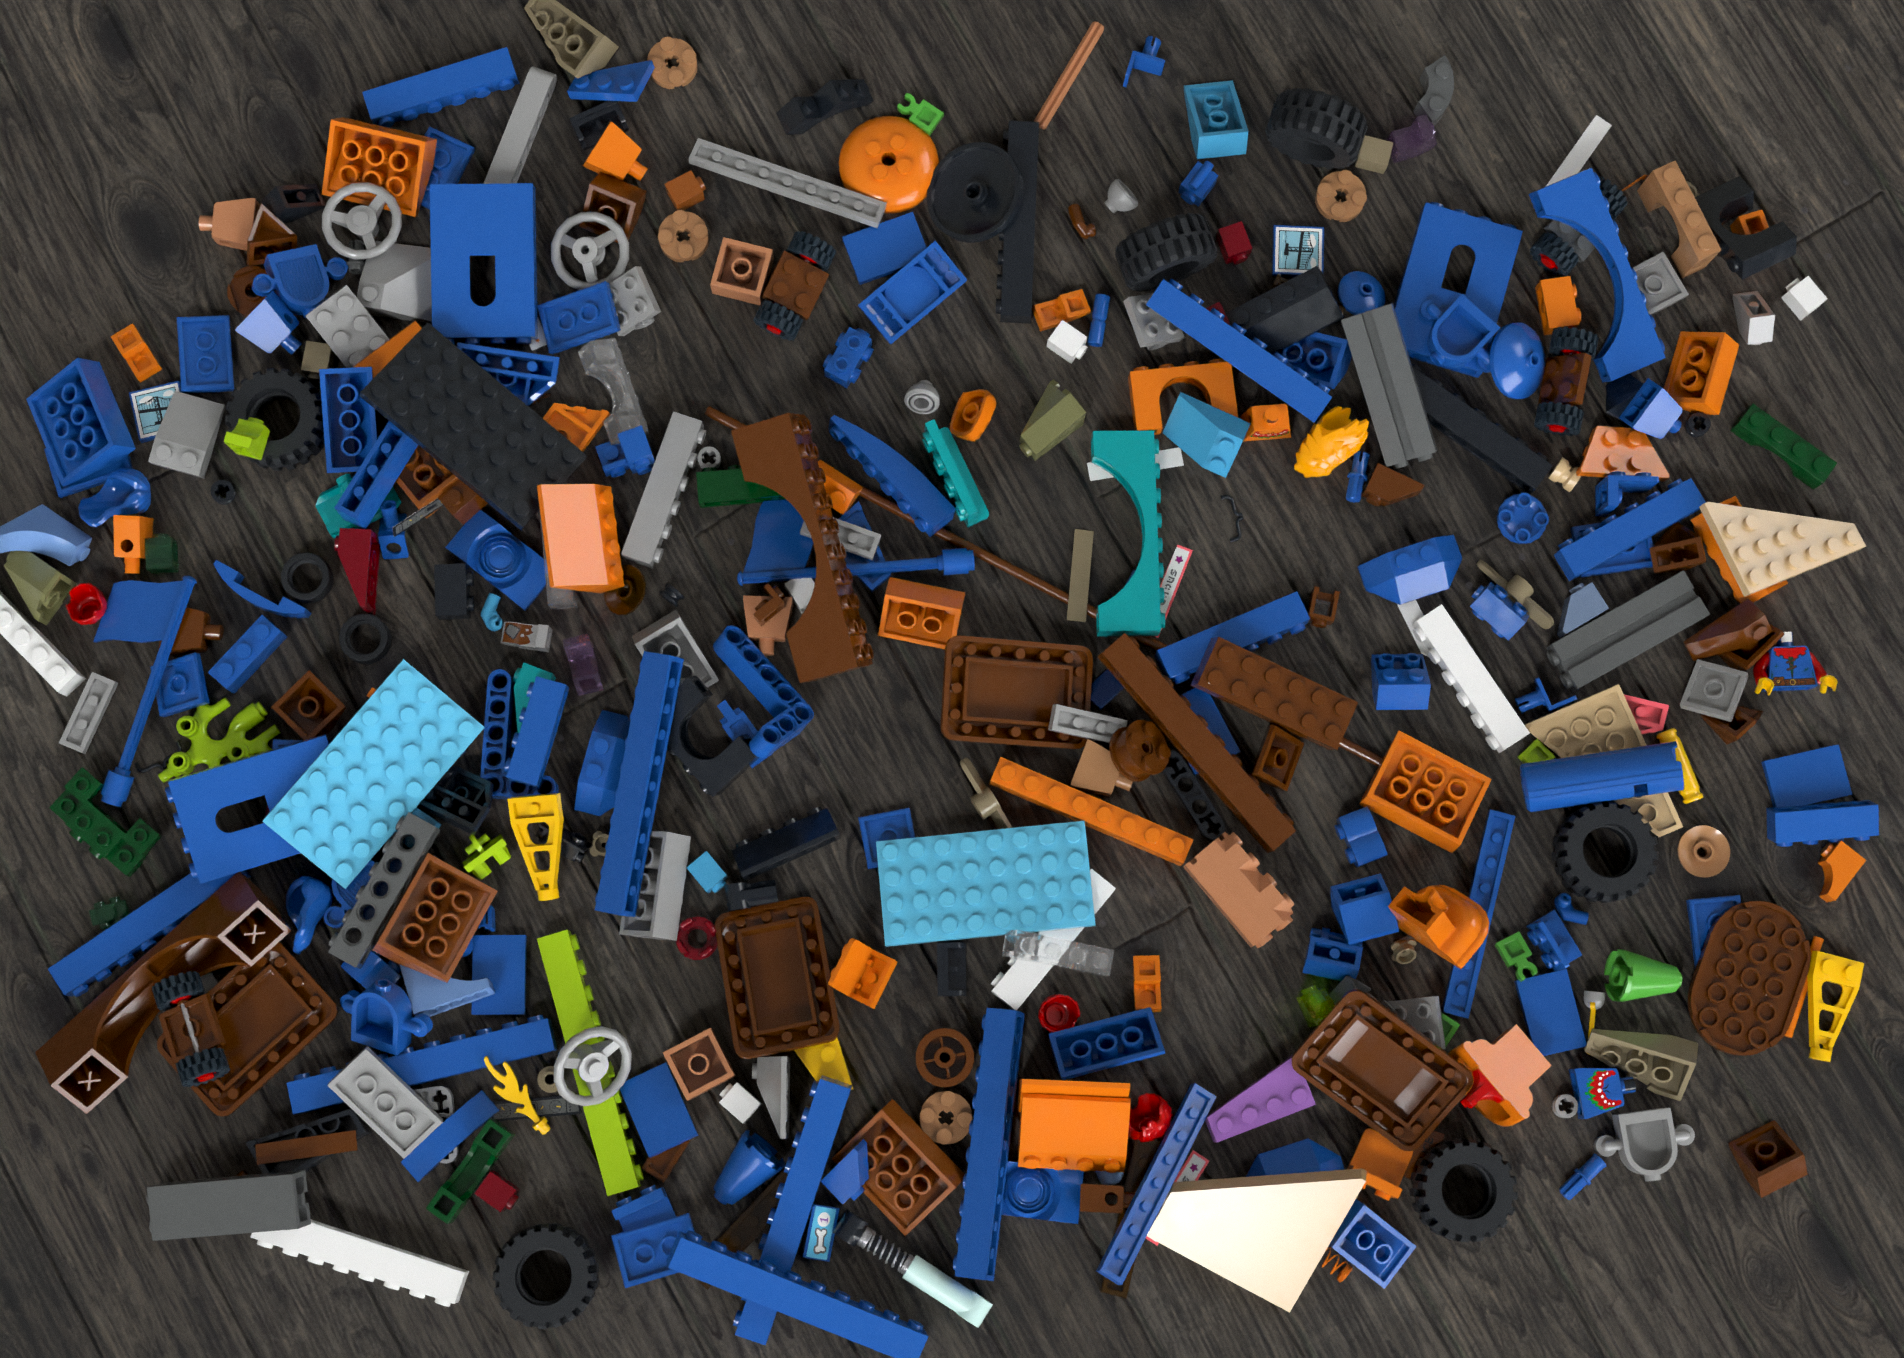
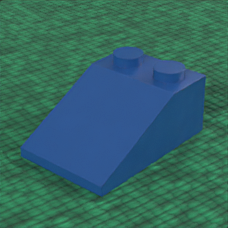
(1371, 1244)

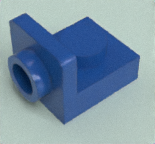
(612, 459)

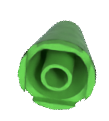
(1639, 976)

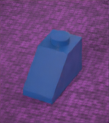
(849, 1174)

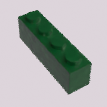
(730, 488)

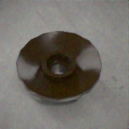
(627, 598)

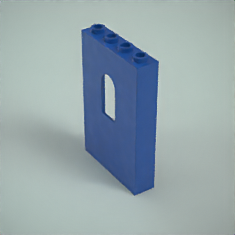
(484, 222)
(1426, 264)
(207, 791)

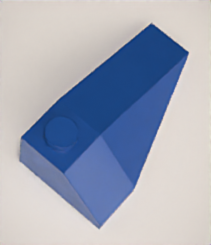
(1320, 356)

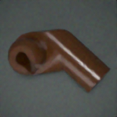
(1079, 224)

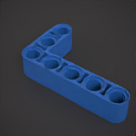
(769, 687)
(502, 745)

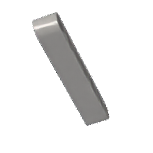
(522, 127)

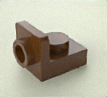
(768, 609)

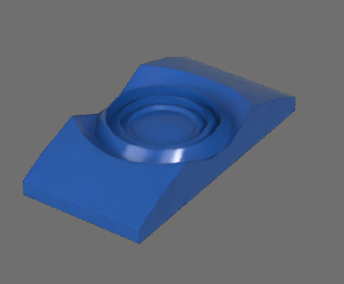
(912, 292)
(500, 559)
(1042, 1193)

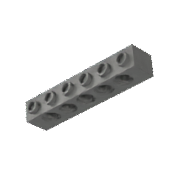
(384, 906)

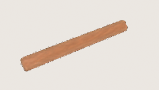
(1069, 74)

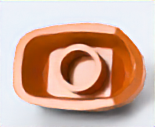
(972, 414)

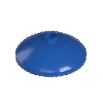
(1517, 360)

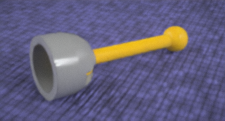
(1594, 1001)

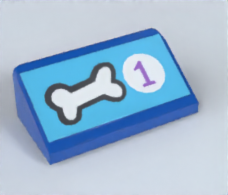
(820, 1232)

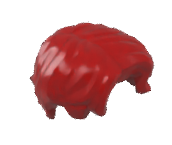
(1149, 1118)

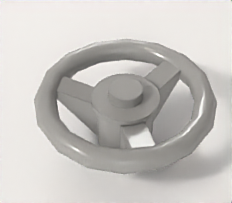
(362, 221)
(589, 250)
(592, 1064)

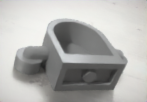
(1645, 1141)

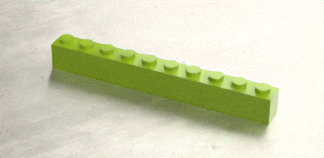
(575, 1014)

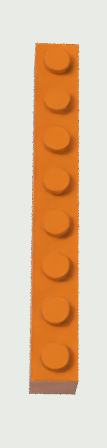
(1095, 812)

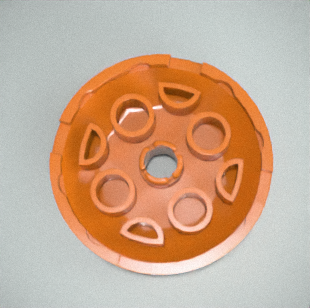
(900, 184)

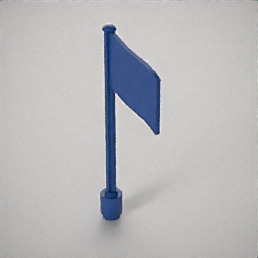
(783, 553)
(141, 614)

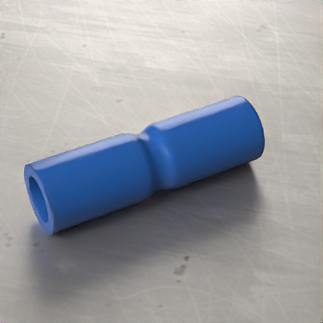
(1099, 316)

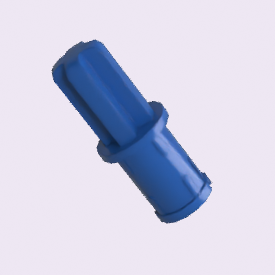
(1357, 477)
(1582, 1177)

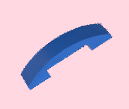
(285, 608)
(449, 1135)

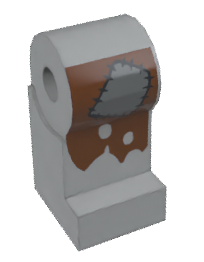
(527, 636)

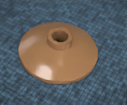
(1715, 847)

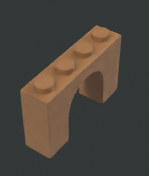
(1696, 240)

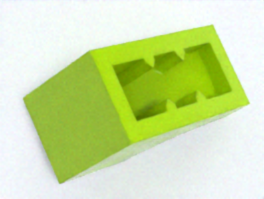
(248, 438)

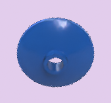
(1353, 296)

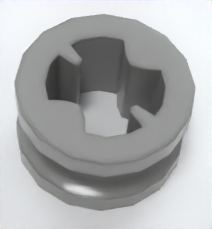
(710, 451)
(1567, 1098)

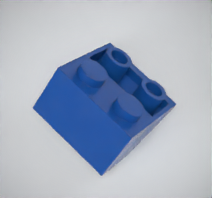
(1400, 682)
(1363, 909)

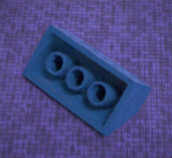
(347, 418)
(1106, 1043)

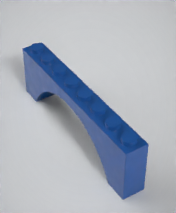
(1632, 336)

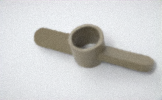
(1519, 591)
(984, 799)

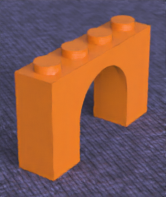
(1147, 384)

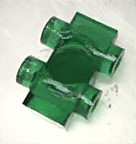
(105, 913)

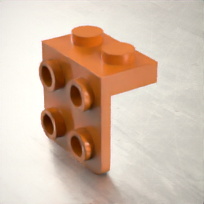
(862, 973)
(1383, 1163)

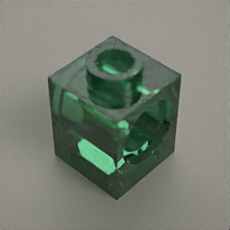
(161, 554)

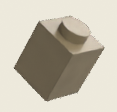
(1374, 154)
(317, 357)

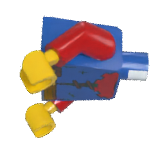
(1790, 669)

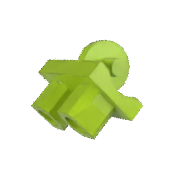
(476, 862)

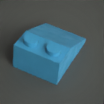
(1215, 120)
(1206, 433)

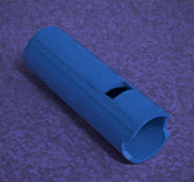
(1601, 777)

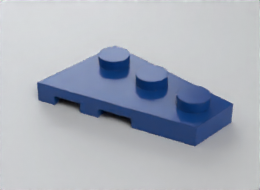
(613, 84)
(871, 581)

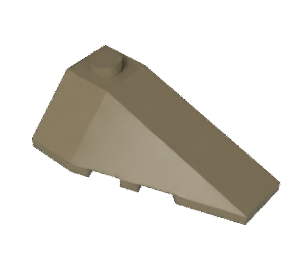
(572, 40)
(1654, 1059)

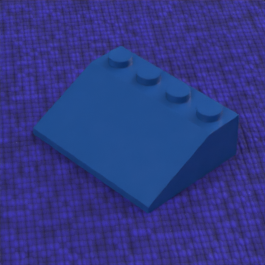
(80, 421)

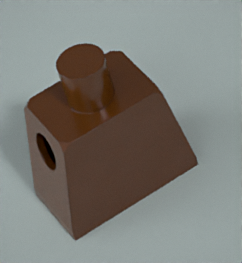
(195, 632)
(1093, 1198)

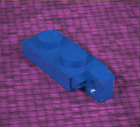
(737, 724)

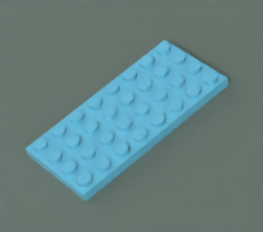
(373, 774)
(985, 883)

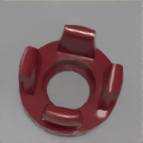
(686, 928)

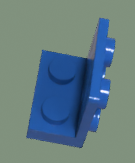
(1609, 491)
(1553, 941)

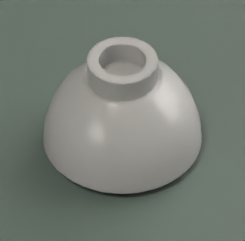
(1120, 197)
(922, 398)

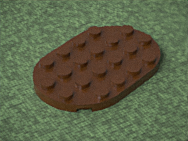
(1749, 978)

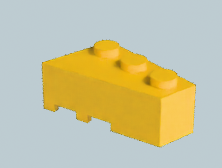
(826, 1061)

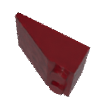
(360, 558)

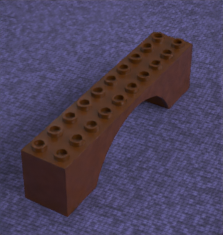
(830, 631)
(97, 1045)

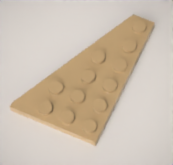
(1776, 546)
(1602, 725)

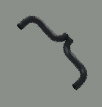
(1237, 514)
(158, 764)

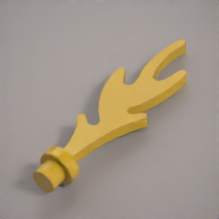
(512, 1093)

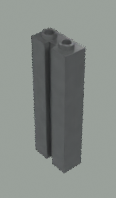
(1389, 386)
(1626, 631)
(228, 1205)

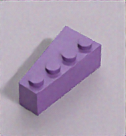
(1264, 1101)

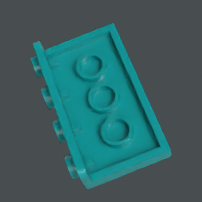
(956, 474)

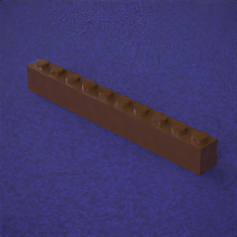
(1196, 743)

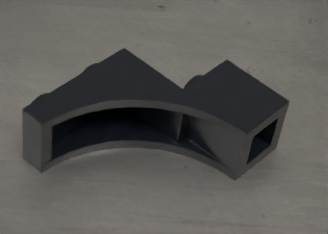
(833, 98)

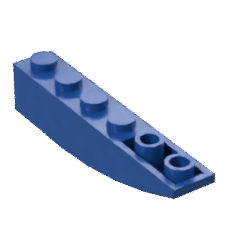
(896, 476)

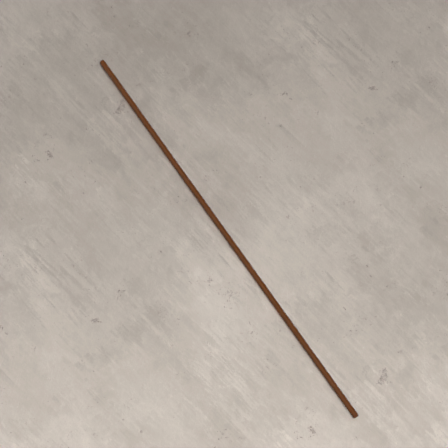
(1016, 572)

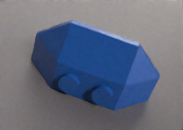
(520, 372)
(1413, 570)
(602, 764)
(1295, 1158)

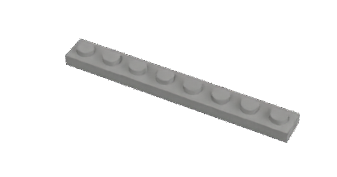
(787, 183)

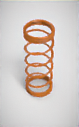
(1346, 1270)

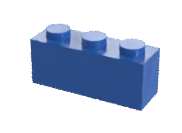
(247, 654)

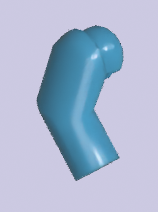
(489, 614)

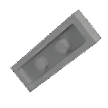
(854, 538)
(88, 713)
(1084, 723)

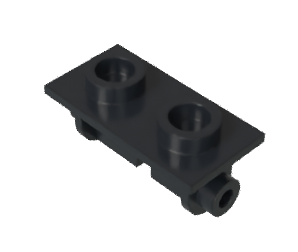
(573, 843)

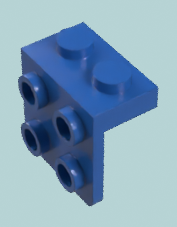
(648, 1209)

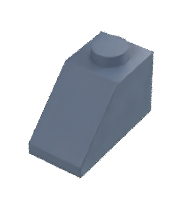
(1580, 608)

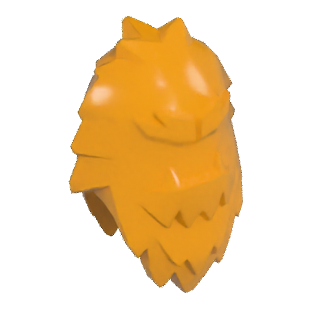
(1330, 443)

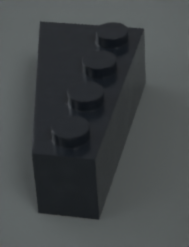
(339, 1122)

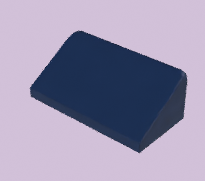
(1104, 690)

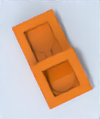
(1066, 308)
(136, 352)
(1147, 982)

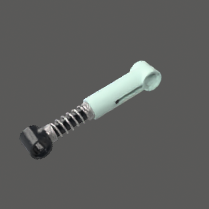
(915, 1270)

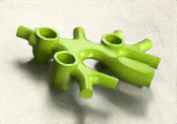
(212, 751)

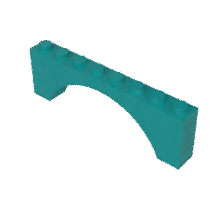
(1131, 460)

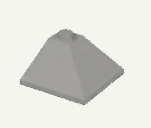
(398, 284)
(774, 1086)

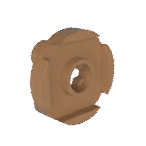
(676, 76)
(1327, 191)
(686, 250)
(943, 1132)

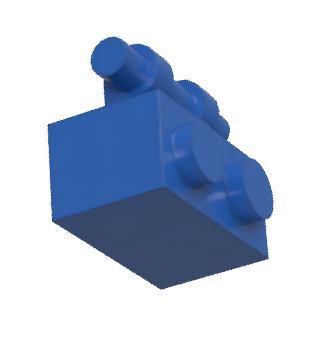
(1331, 956)

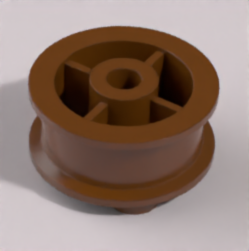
(1139, 750)
(944, 1041)

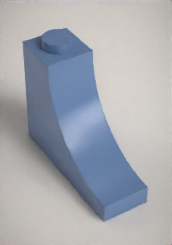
(46, 534)
(435, 996)

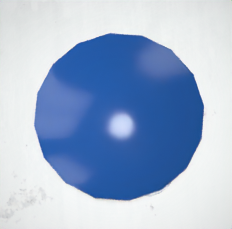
(1522, 518)

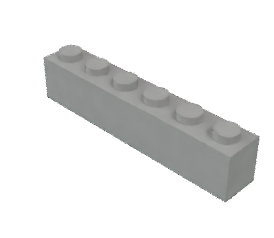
(663, 490)

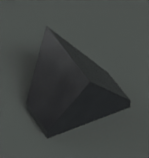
(1620, 394)

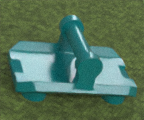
(328, 499)

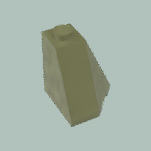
(1051, 422)
(38, 583)

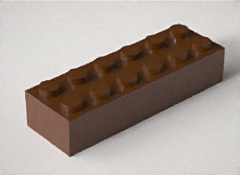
(1274, 693)

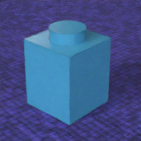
(708, 873)

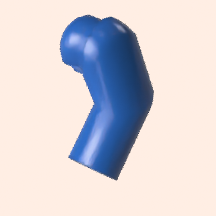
(1567, 911)

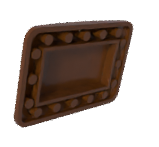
(1007, 690)
(776, 978)
(266, 1022)
(1382, 1070)

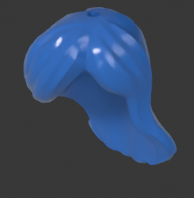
(123, 493)
(306, 905)

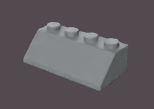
(660, 889)

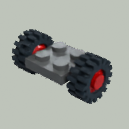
(1564, 246)

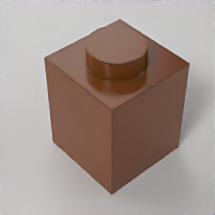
(685, 190)

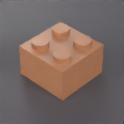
(742, 271)
(699, 1064)

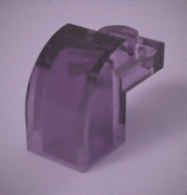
(1413, 140)
(583, 664)

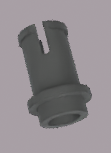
(356, 265)

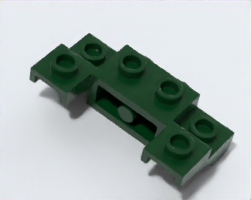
(98, 829)

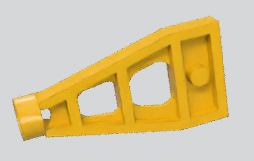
(532, 810)
(1835, 970)

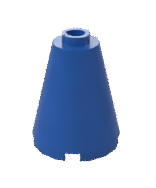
(747, 1168)

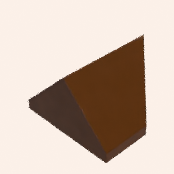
(268, 237)
(1677, 550)
(1731, 731)

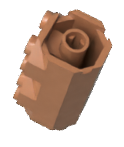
(1240, 890)

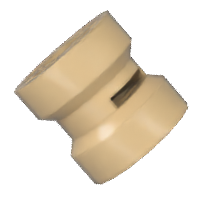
(1564, 474)

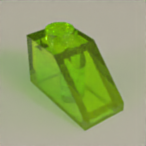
(1315, 1004)

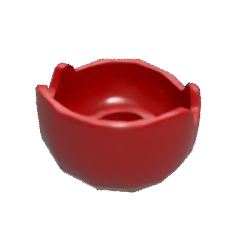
(86, 604)
(1058, 1013)

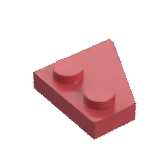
(1648, 714)

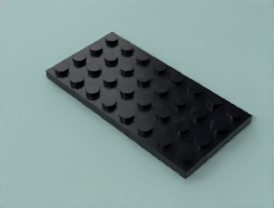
(472, 425)

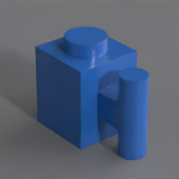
(1198, 183)

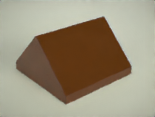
(1746, 657)
(1277, 758)

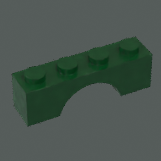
(1804, 459)
(471, 1172)

